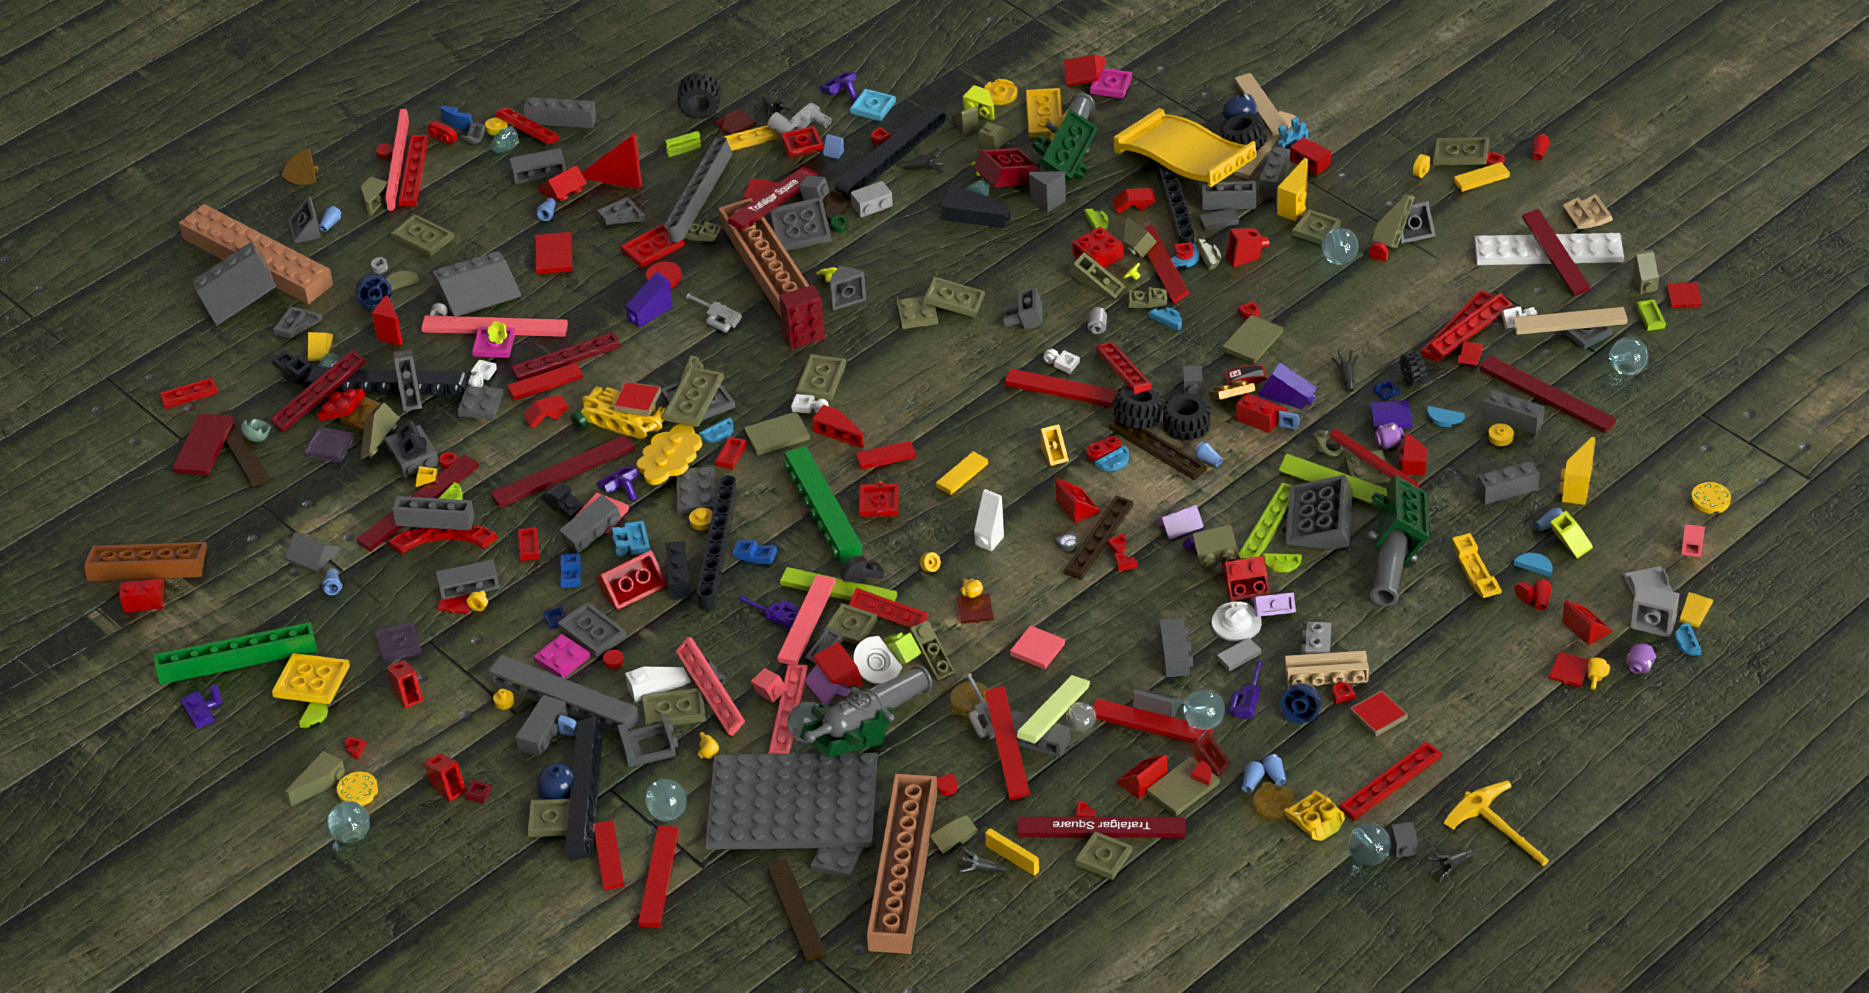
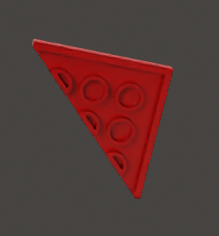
(617, 165)

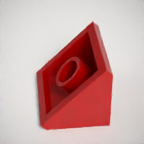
(1083, 69)
(801, 142)
(387, 322)
(1075, 501)
(1584, 622)
(838, 666)
(1144, 775)

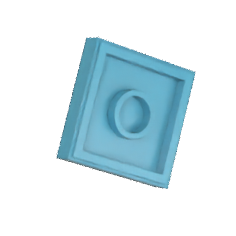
(872, 104)

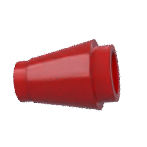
(1540, 144)
(1542, 592)

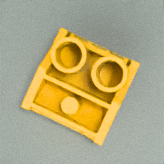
(1316, 816)

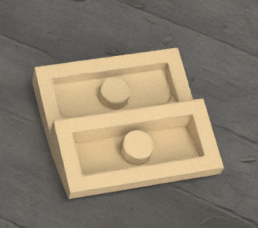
(1587, 212)

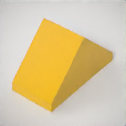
(318, 345)
(1053, 445)
(1695, 609)

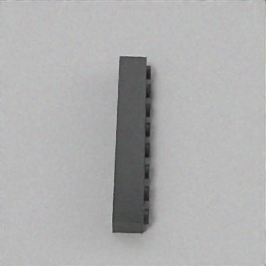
(579, 700)

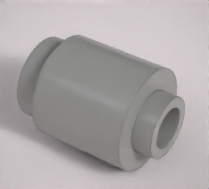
(1097, 320)

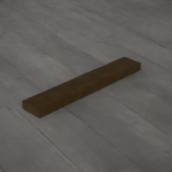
(1160, 449)
(245, 454)
(1098, 537)
(796, 910)

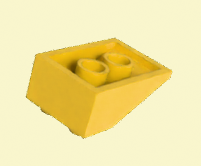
(1292, 193)
(1577, 474)

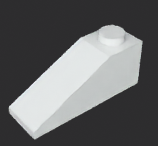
(989, 522)
(655, 680)

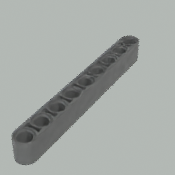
(698, 189)

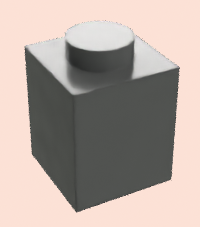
(814, 187)
(1193, 379)
(1404, 839)

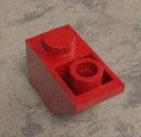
(1414, 456)

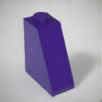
(650, 301)
(1288, 388)

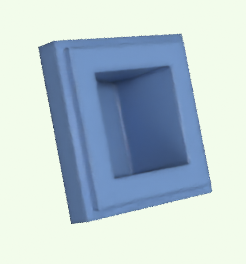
(833, 146)
(1288, 420)

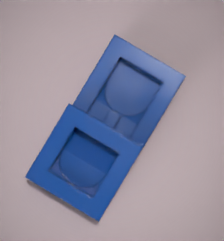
(456, 119)
(751, 552)
(570, 570)

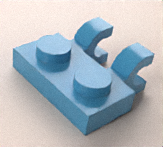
(1290, 137)
(636, 536)

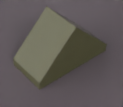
(967, 120)

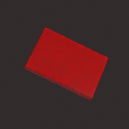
(650, 246)
(554, 253)

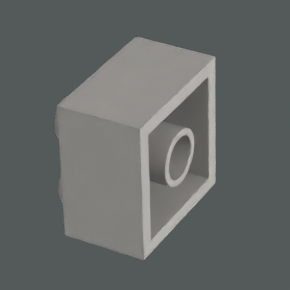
(1654, 610)

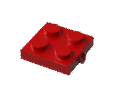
(341, 404)
(879, 501)

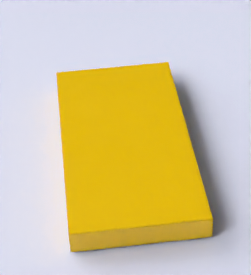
(1042, 107)

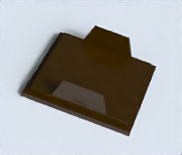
(835, 204)

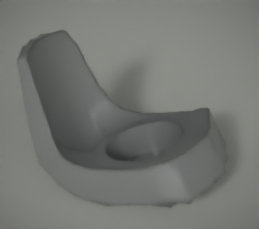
(475, 133)

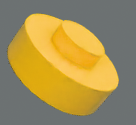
(494, 125)
(1421, 165)
(1500, 434)
(700, 519)

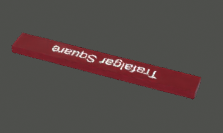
(770, 199)
(1110, 826)

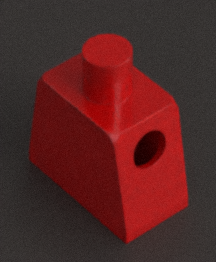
(1244, 246)
(403, 676)
(442, 770)

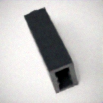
(974, 208)

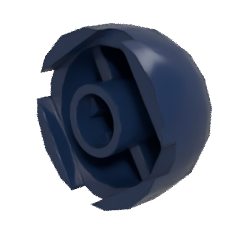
(1239, 106)
(372, 289)
(1300, 703)
(555, 782)

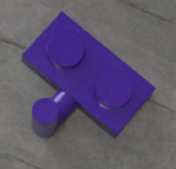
(843, 80)
(621, 477)
(198, 709)

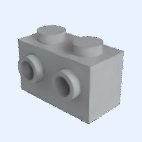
(871, 199)
(1316, 638)

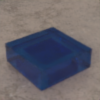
(1386, 390)
(554, 616)

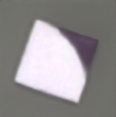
(329, 444)
(398, 642)

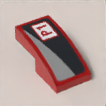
(1251, 373)

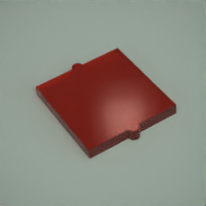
(735, 122)
(975, 609)

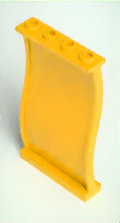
(1184, 147)

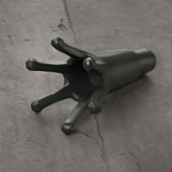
(773, 106)
(925, 161)
(1347, 370)
(1449, 862)
(979, 864)

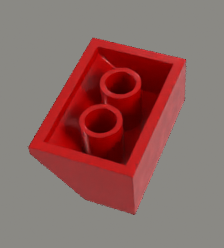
(631, 580)

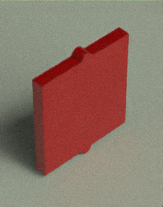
(758, 187)
(1684, 295)
(455, 604)
(1569, 669)

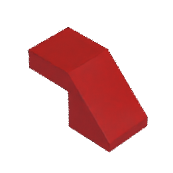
(1139, 197)
(1470, 353)
(551, 406)

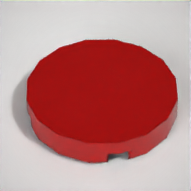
(667, 269)

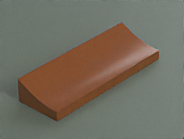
(145, 561)

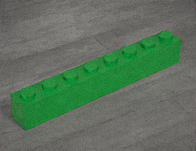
(822, 504)
(234, 653)

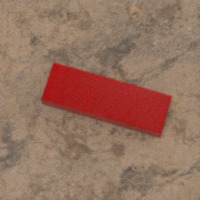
(188, 393)
(885, 455)

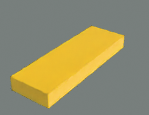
(751, 137)
(1481, 176)
(962, 473)
(1012, 851)

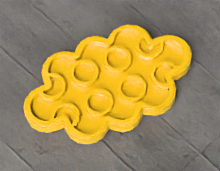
(669, 454)

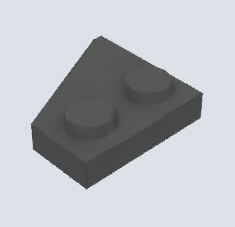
(620, 212)
(296, 321)

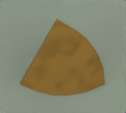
(301, 169)

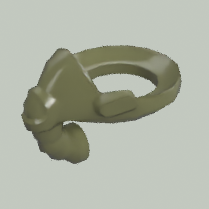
(1321, 438)

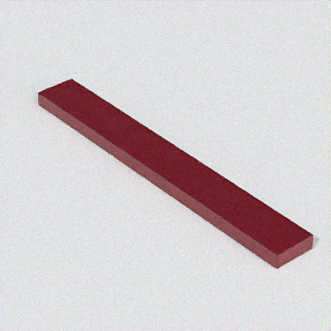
(1548, 394)
(562, 471)
(386, 527)

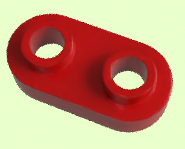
(442, 132)
(1102, 448)

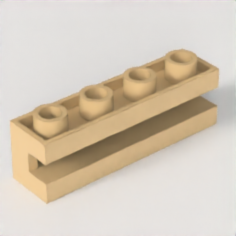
(1327, 668)

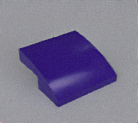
(1391, 411)

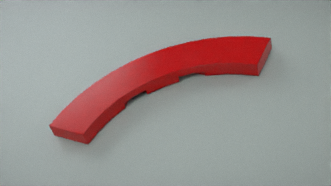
(409, 539)

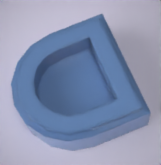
(567, 726)

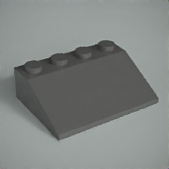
(234, 283)
(475, 284)
(1320, 514)

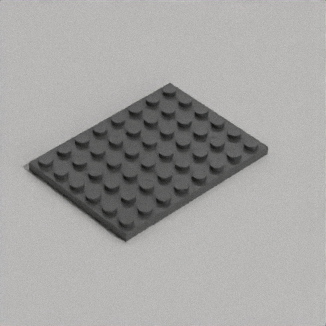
(792, 801)

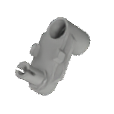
(800, 120)

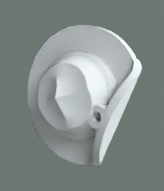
(1236, 621)
(876, 661)

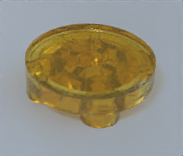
(965, 699)
(1272, 800)

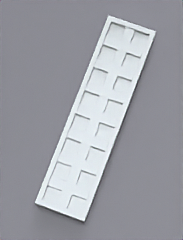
(1526, 250)

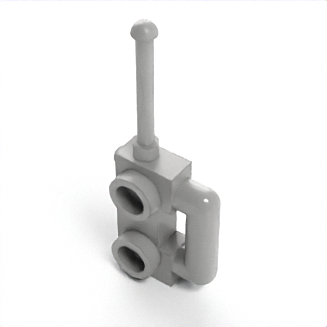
(719, 311)
(981, 711)

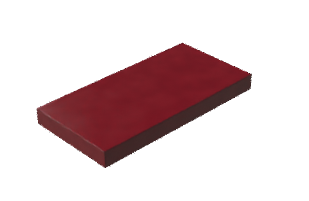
(203, 444)

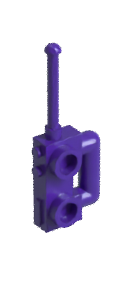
(776, 612)
(1249, 697)

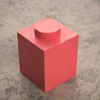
(1693, 540)
(768, 685)

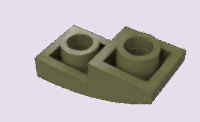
(707, 232)
(1152, 298)
(954, 832)

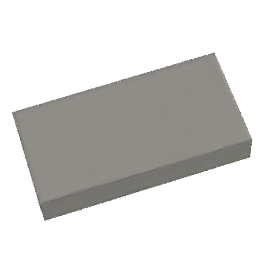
(1239, 654)

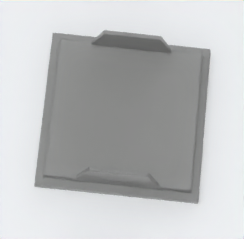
(1651, 577)

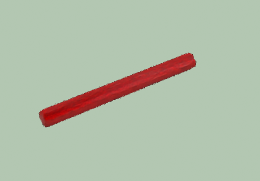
(1368, 456)

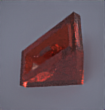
(1208, 750)

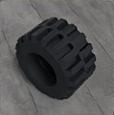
(699, 85)
(1245, 129)
(1138, 409)
(1186, 416)

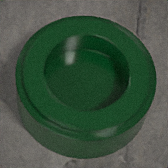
(838, 223)
(579, 419)

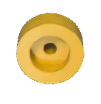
(930, 562)
(477, 600)
(503, 699)

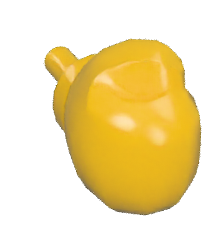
(971, 588)
(1597, 670)
(708, 747)

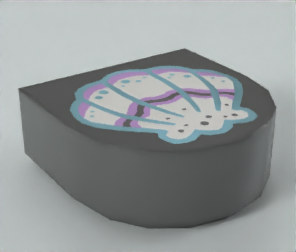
(1067, 542)

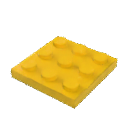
(311, 678)

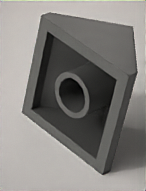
(1047, 189)
(304, 222)
(1418, 224)
(847, 287)
(310, 552)
(1156, 702)

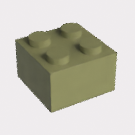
(1216, 546)

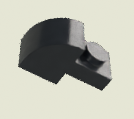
(291, 366)
(411, 441)
(560, 498)
(857, 567)

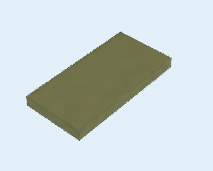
(693, 396)

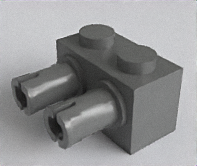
(1026, 310)

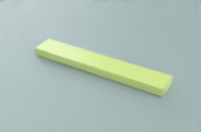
(1053, 709)

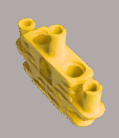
(599, 411)

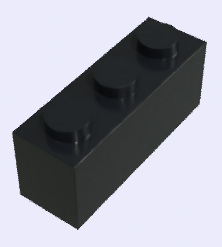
(678, 570)

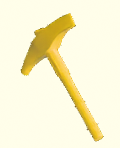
(1478, 803)

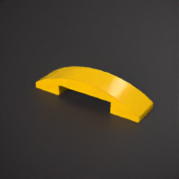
(1473, 567)

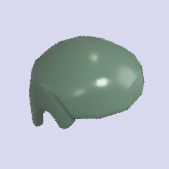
(256, 430)

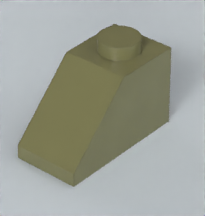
(993, 136)
(373, 193)
(1137, 238)
(1645, 272)

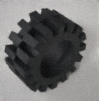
(1413, 369)

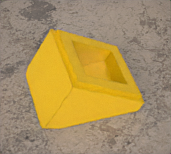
(425, 475)

